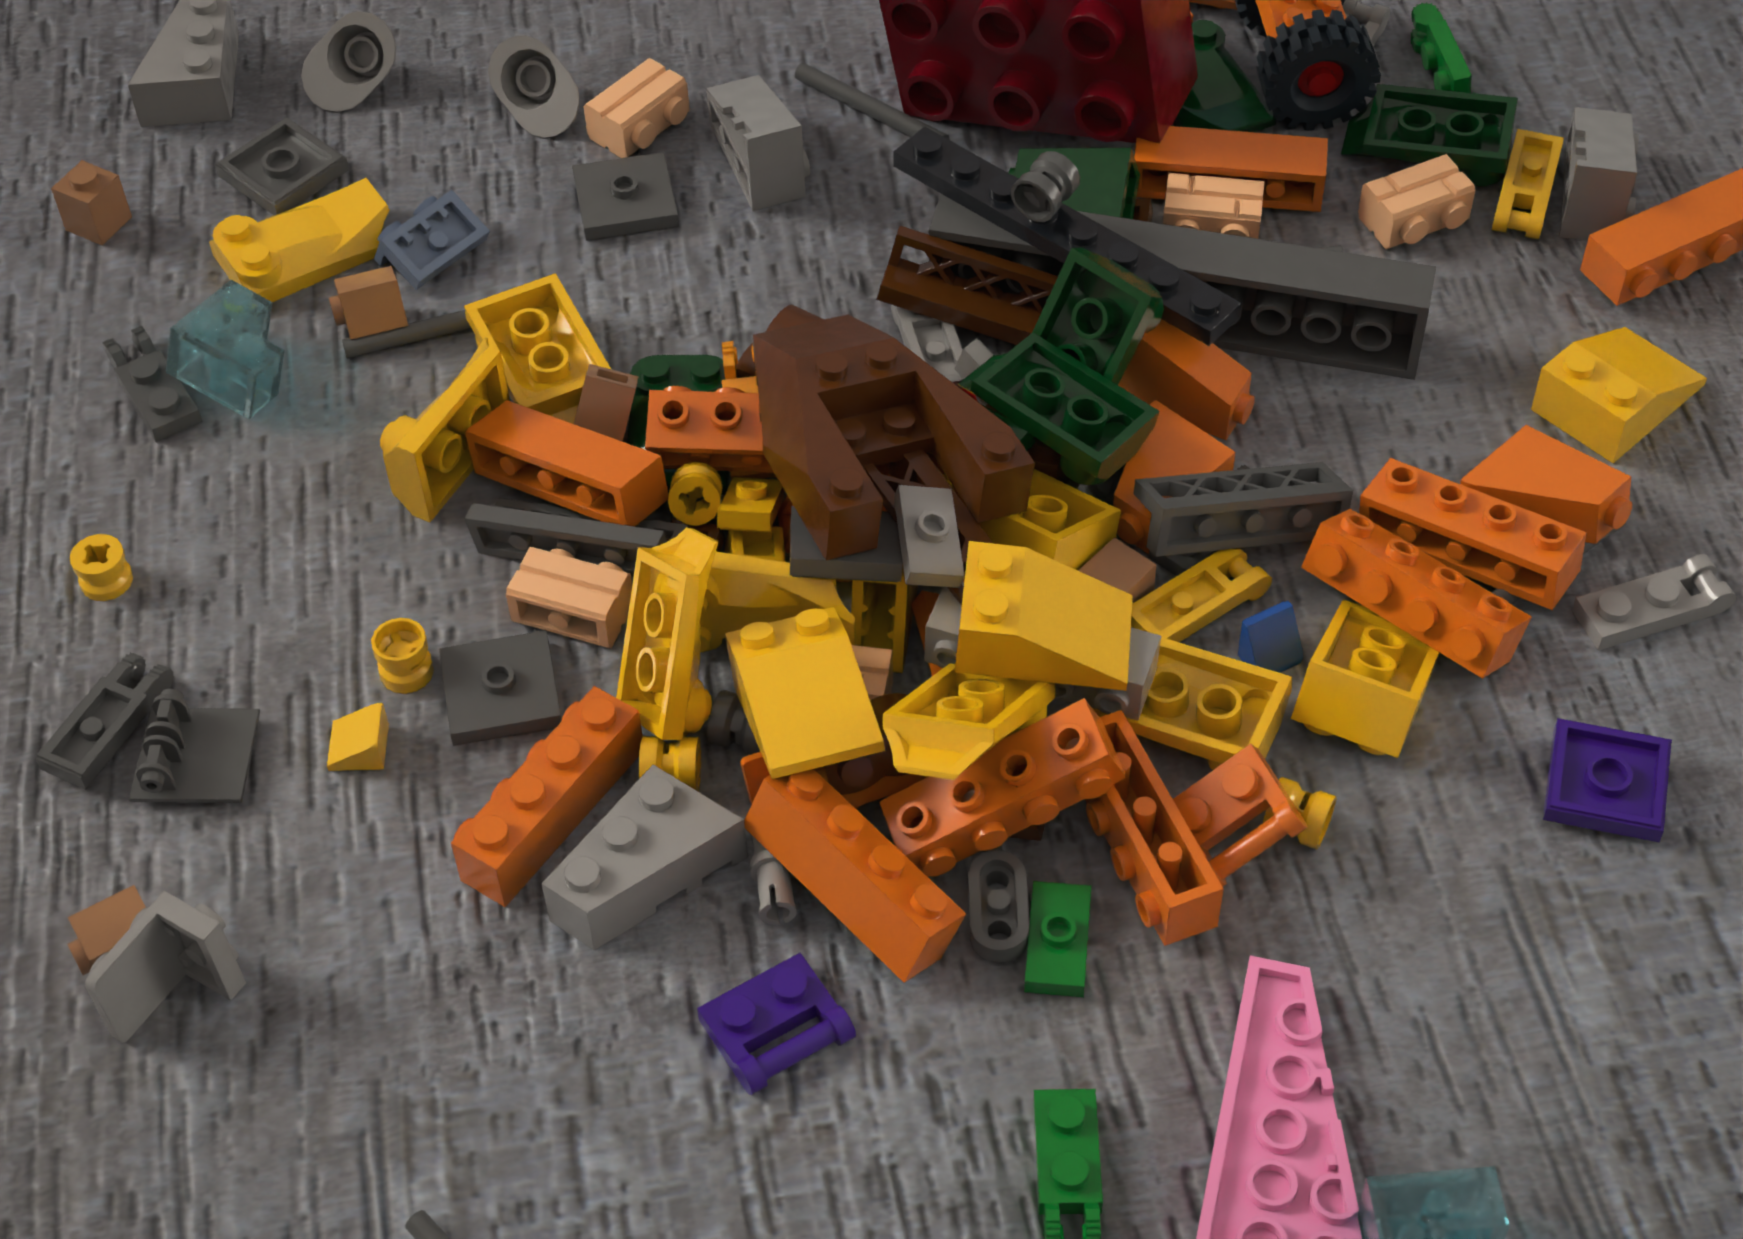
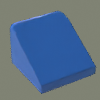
(1271, 639)

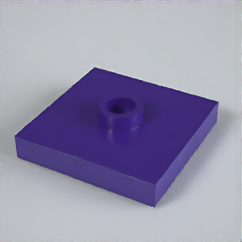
(1608, 780)

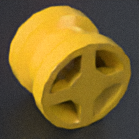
(697, 481)
(101, 567)

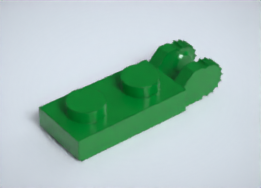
(1439, 49)
(1068, 1159)

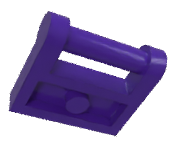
(768, 1009)

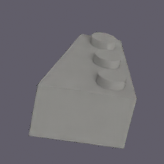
(189, 67)
(759, 141)
(1598, 172)
(640, 855)

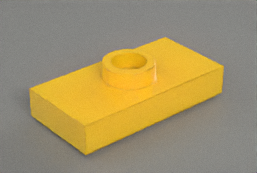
(750, 505)

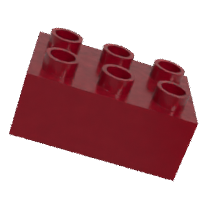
(1045, 64)

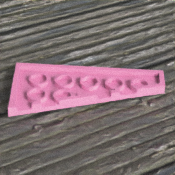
(1278, 1138)

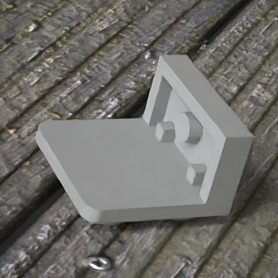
(154, 956)

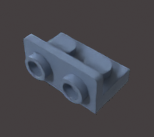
(431, 239)

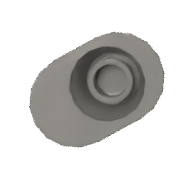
(349, 62)
(534, 86)

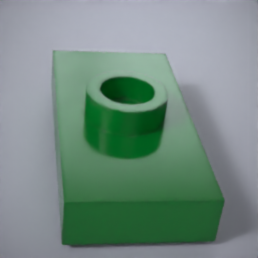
(1058, 939)

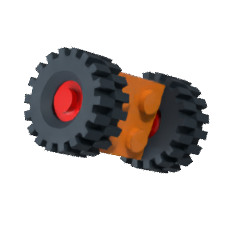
(1313, 60)

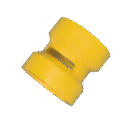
(402, 655)
(678, 758)
(1314, 808)

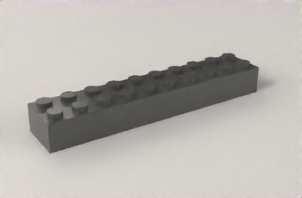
(1292, 296)

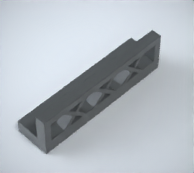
(1246, 510)
(517, 525)

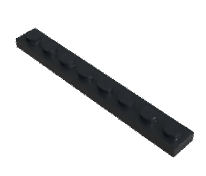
(987, 192)

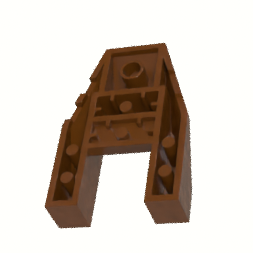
(858, 397)

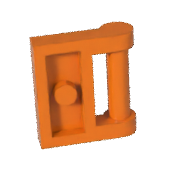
(1232, 798)

